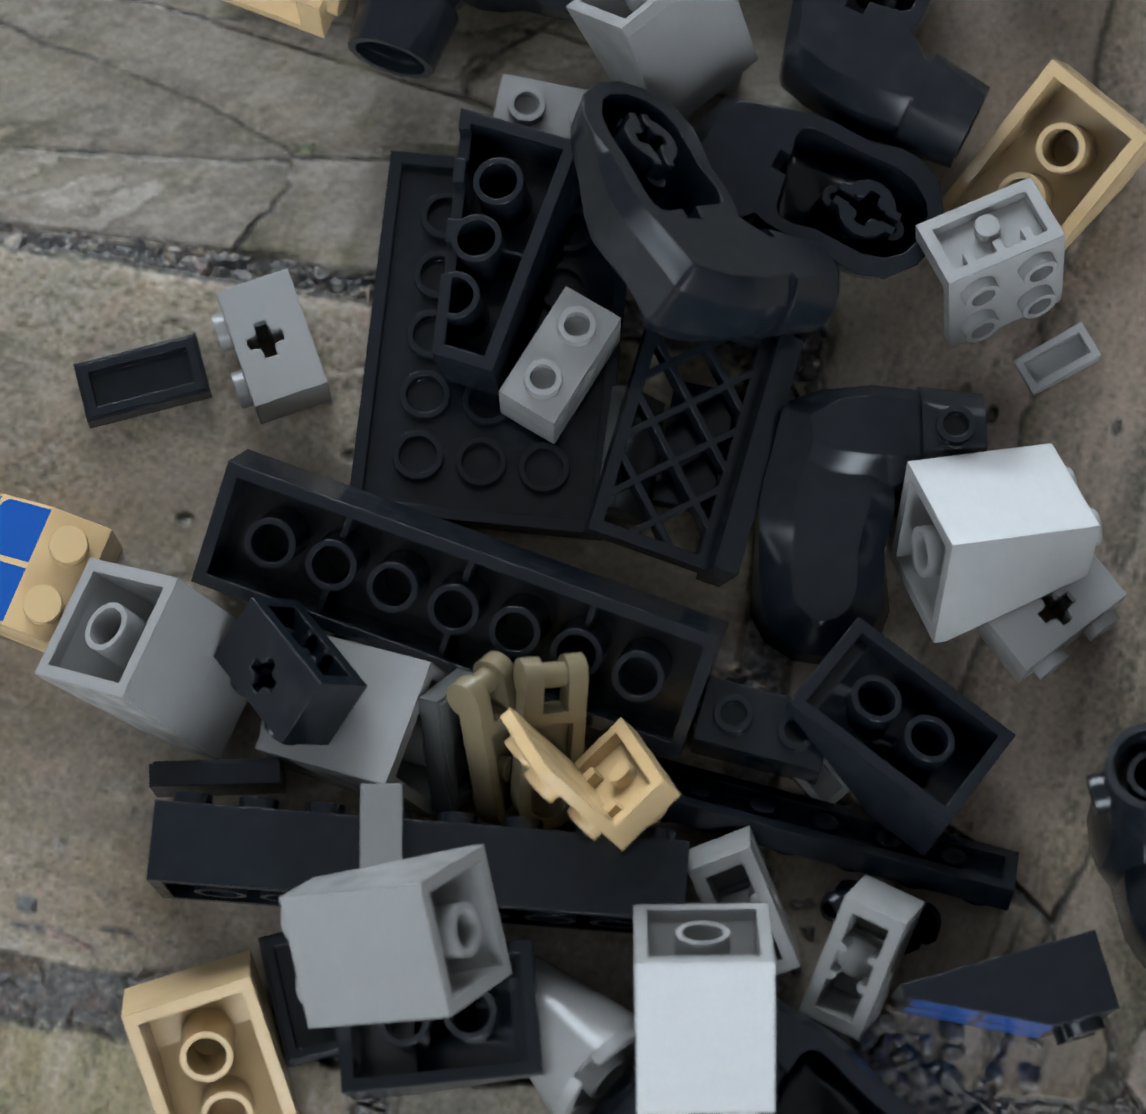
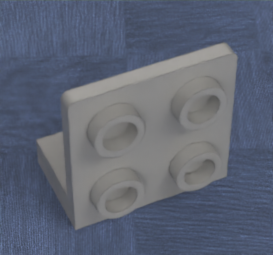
(995, 261)

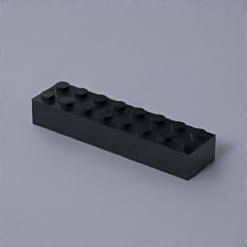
(454, 594)
(537, 874)

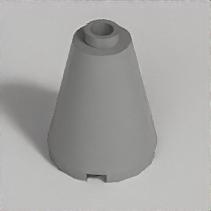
(583, 1041)

